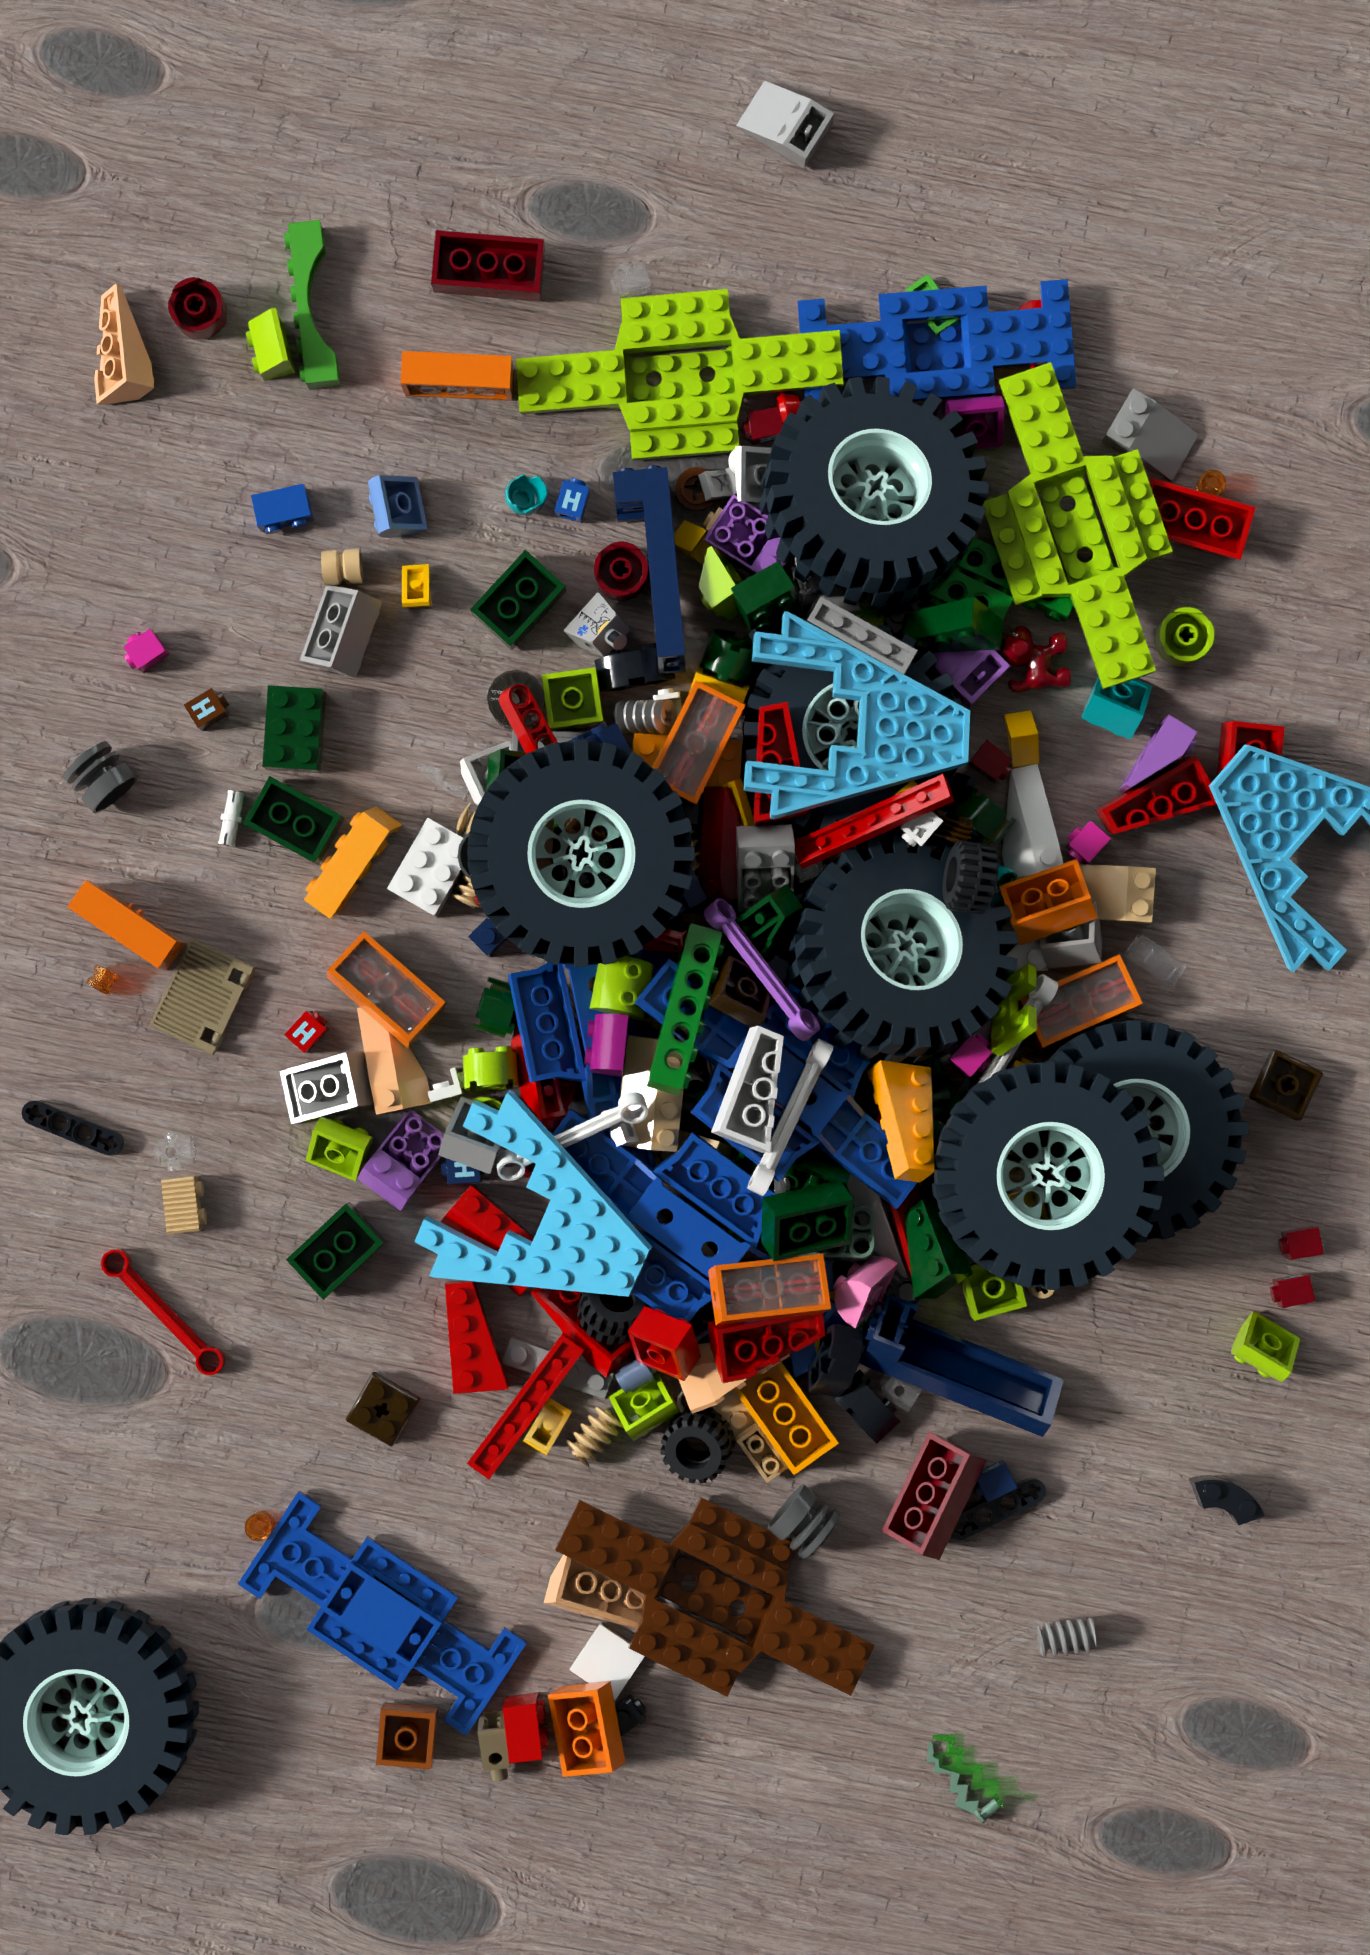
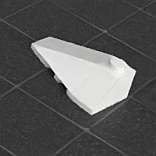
(1032, 840)

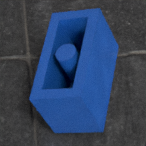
(282, 508)

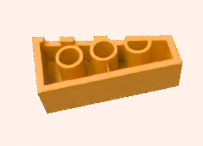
(350, 861)
(907, 1117)

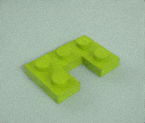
(1009, 1024)

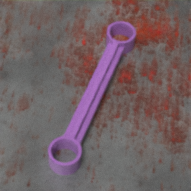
(801, 1021)

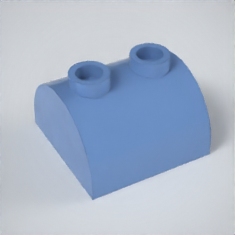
(396, 506)

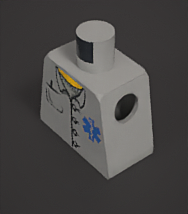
(598, 627)

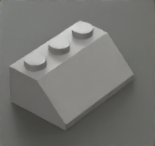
(341, 630)

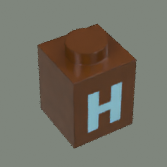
(207, 708)

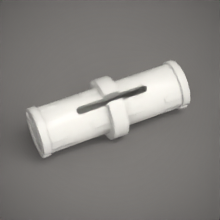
(231, 818)

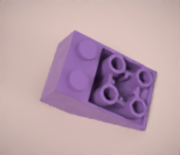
(742, 537)
(971, 671)
(403, 1160)

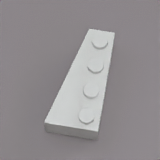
(752, 1091)

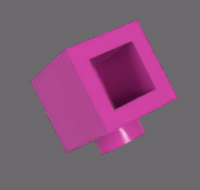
(144, 650)
(1086, 842)
(971, 1055)

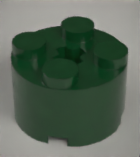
(729, 657)
(986, 817)
(496, 1009)

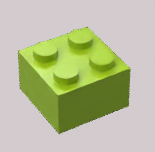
(572, 699)

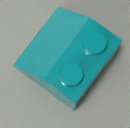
(1117, 707)

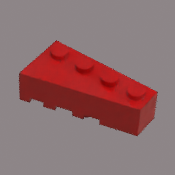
(775, 746)
(1165, 795)
(473, 1351)

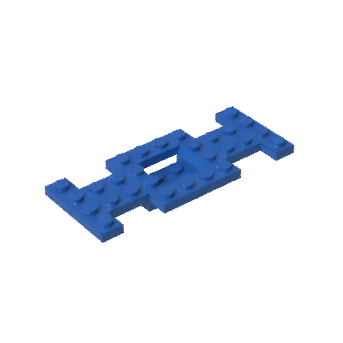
(963, 355)
(375, 1622)

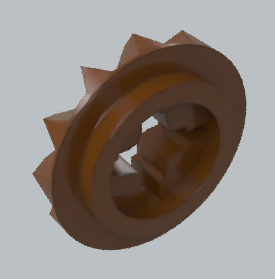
(685, 496)

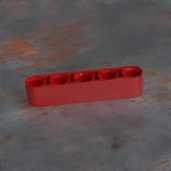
(526, 708)

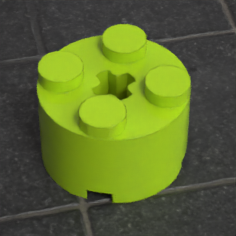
(1196, 627)
(490, 1069)

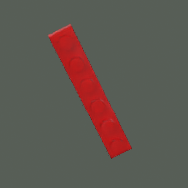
(873, 821)
(525, 1405)

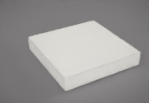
(607, 1659)

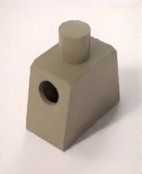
(493, 1744)

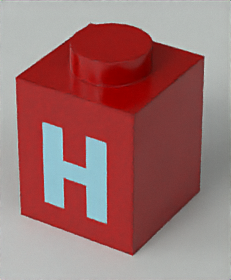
(307, 1030)

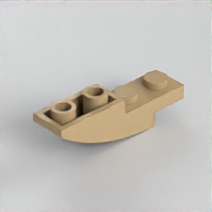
(750, 1437)

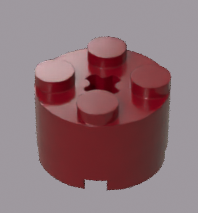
(182, 309)
(631, 583)

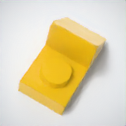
(690, 540)
(416, 586)
(547, 1426)

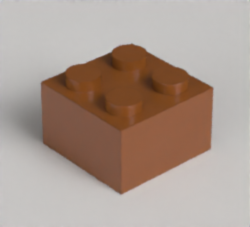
(407, 1735)

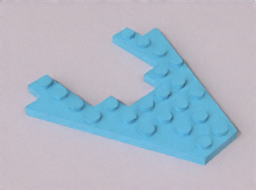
(901, 724)
(1269, 813)
(581, 1238)

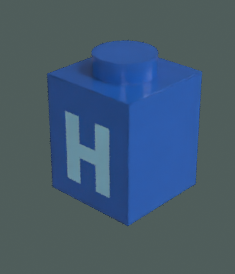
(572, 500)

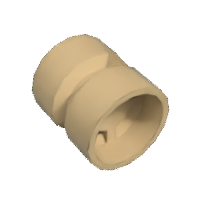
(342, 567)

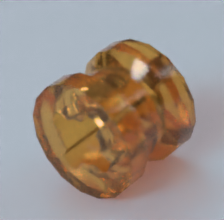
(1214, 480)
(102, 979)
(254, 1528)

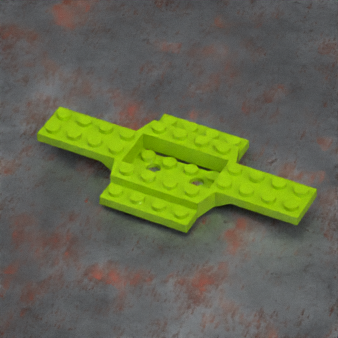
(683, 411)
(1126, 510)

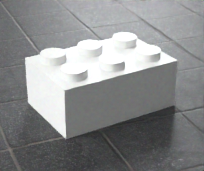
(429, 868)

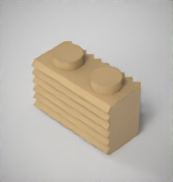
(183, 1205)

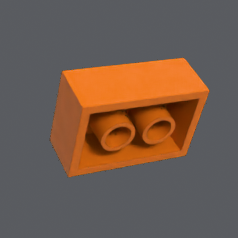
(1048, 902)
(586, 1729)

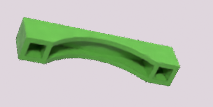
(307, 252)

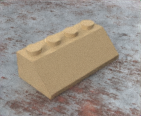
(661, 1126)

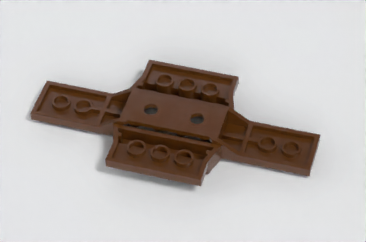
(696, 1647)

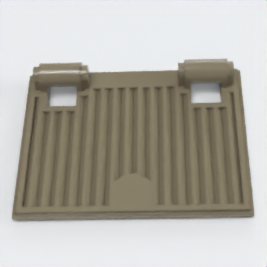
(201, 996)

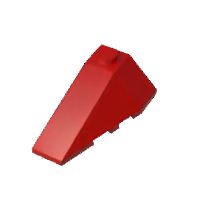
(563, 1309)
(753, 1345)

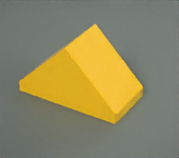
(1022, 738)

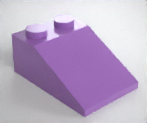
(1168, 743)

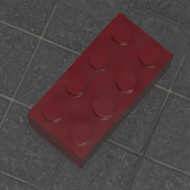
(488, 265)
(933, 1496)

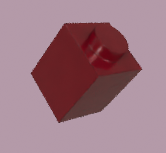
(762, 425)
(991, 762)
(1301, 1243)
(1292, 1290)

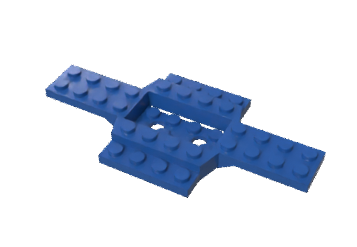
(550, 1030)
(834, 1119)
(676, 1268)

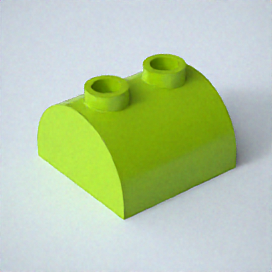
(620, 985)
(338, 1147)
(1266, 1347)
(645, 1407)

